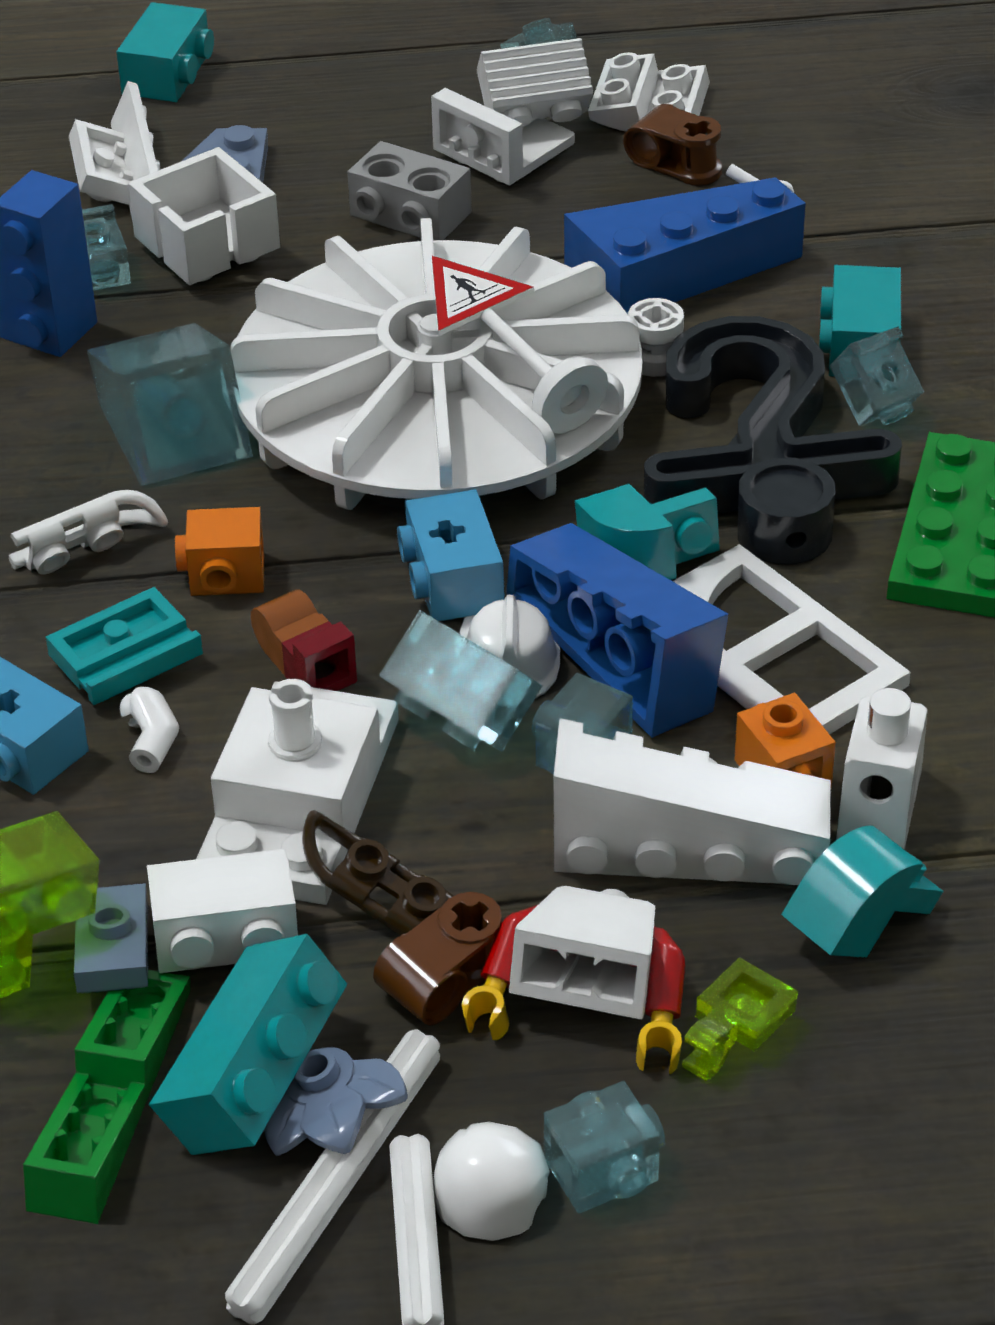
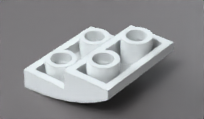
(634, 87)

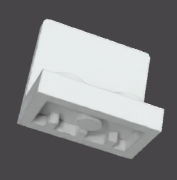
(492, 140)

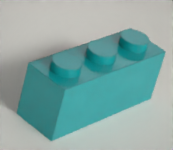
(249, 1045)

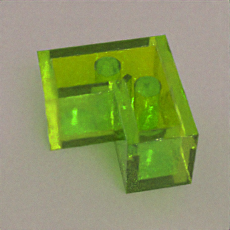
(44, 883)

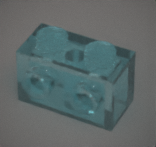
(459, 681)

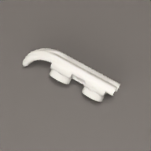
(100, 529)

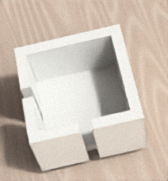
(204, 215)

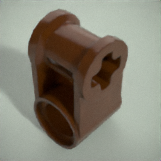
(673, 141)
(440, 957)

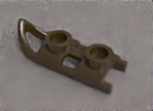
(370, 867)

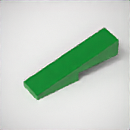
(96, 1117)

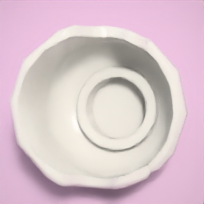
(490, 1181)

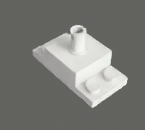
(292, 756)

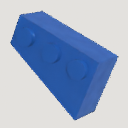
(44, 265)

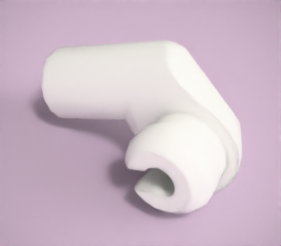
(157, 725)

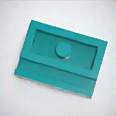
(124, 645)

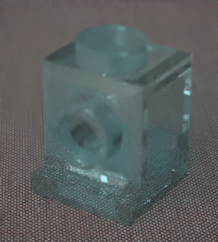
(105, 248)
(877, 378)

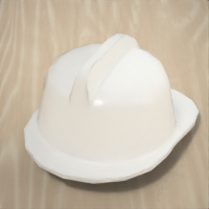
(517, 636)

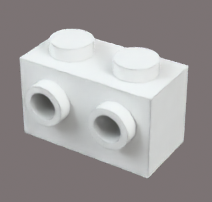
(218, 907)

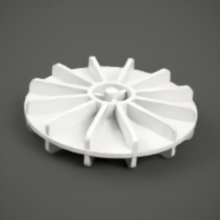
(367, 396)

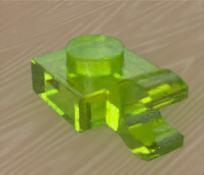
(737, 1007)

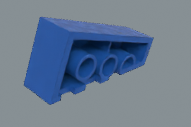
(688, 239)
(624, 624)

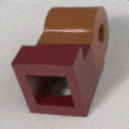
(299, 637)

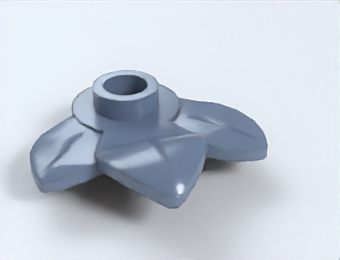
(330, 1100)

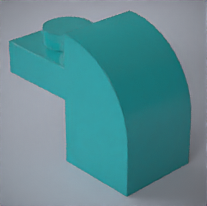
(653, 533)
(856, 891)

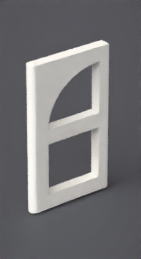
(804, 621)

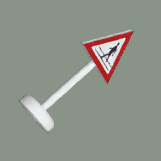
(568, 391)

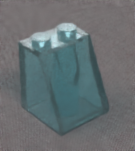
(171, 402)

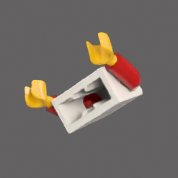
(590, 955)

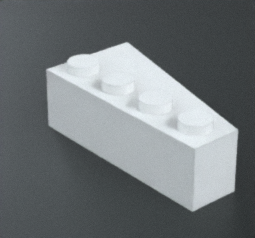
(681, 814)

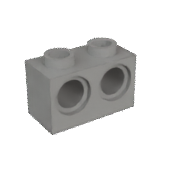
(403, 186)

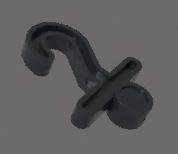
(768, 468)

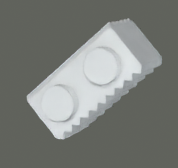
(536, 81)

